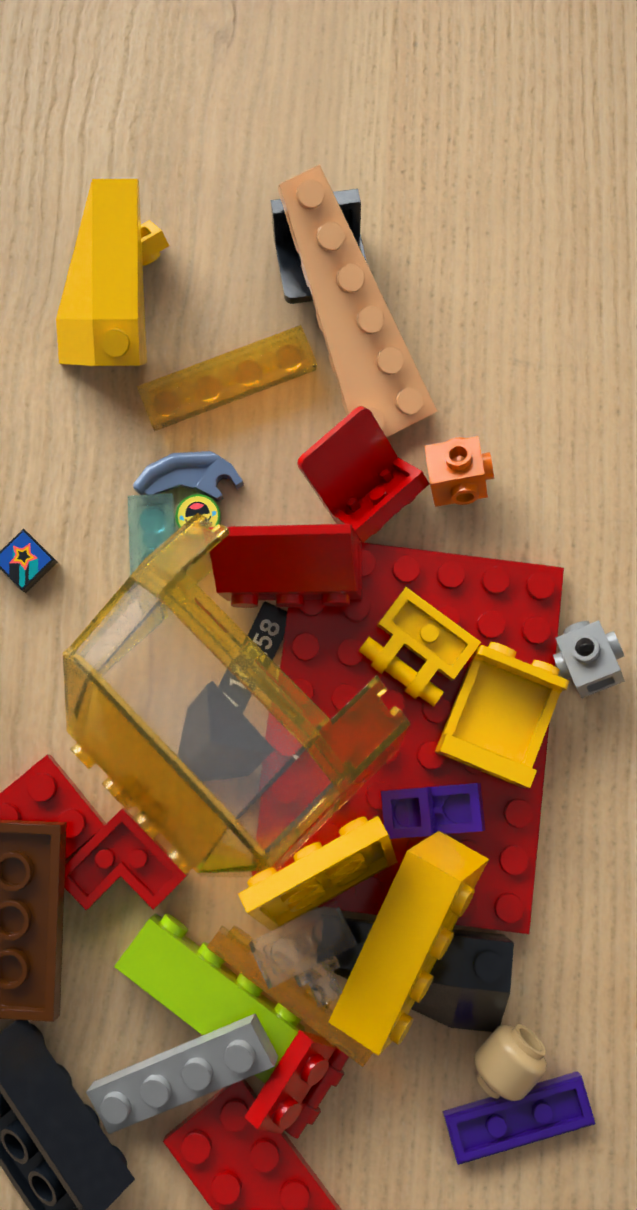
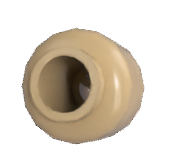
(510, 1062)

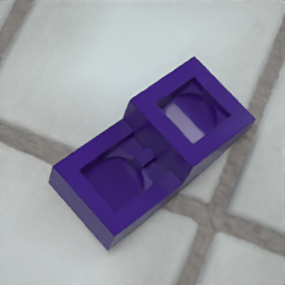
(433, 809)

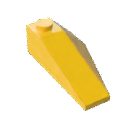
(104, 289)

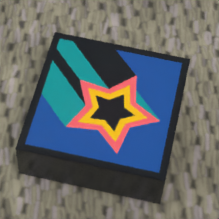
(25, 561)

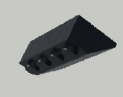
(48, 1134)

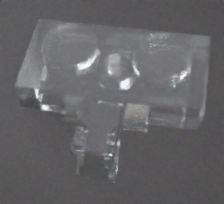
(306, 952)

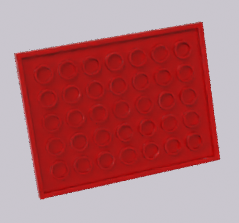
(492, 602)

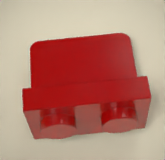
(360, 474)

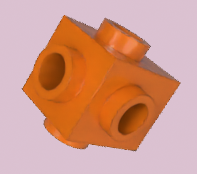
(458, 471)

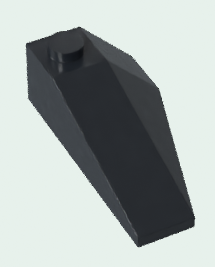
(468, 981)

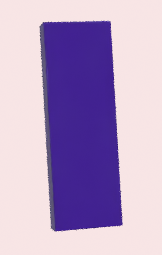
(502, 1124)

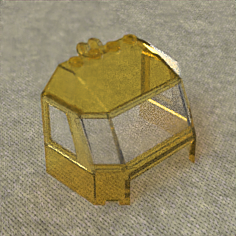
(208, 725)

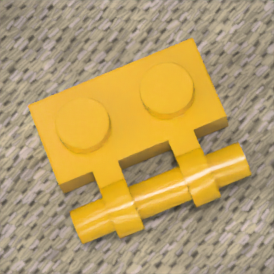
(429, 636)

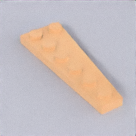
(351, 312)

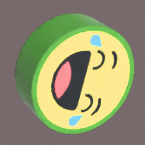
(198, 504)

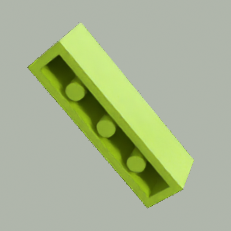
(198, 985)

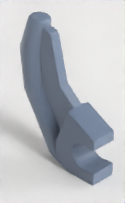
(190, 470)

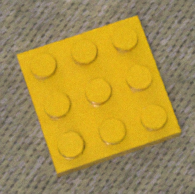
(319, 873)

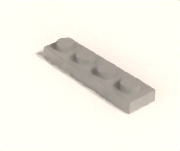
(182, 1074)

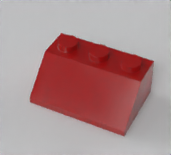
(288, 565)

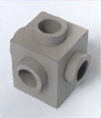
(589, 657)

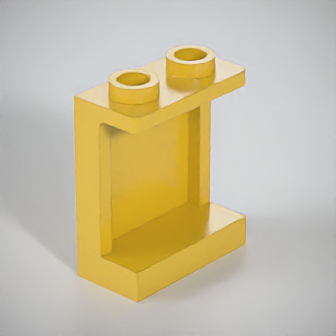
(501, 714)

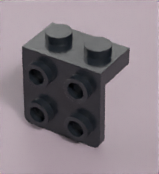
(289, 261)

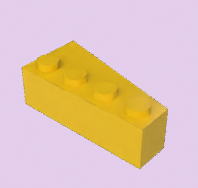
(407, 940)

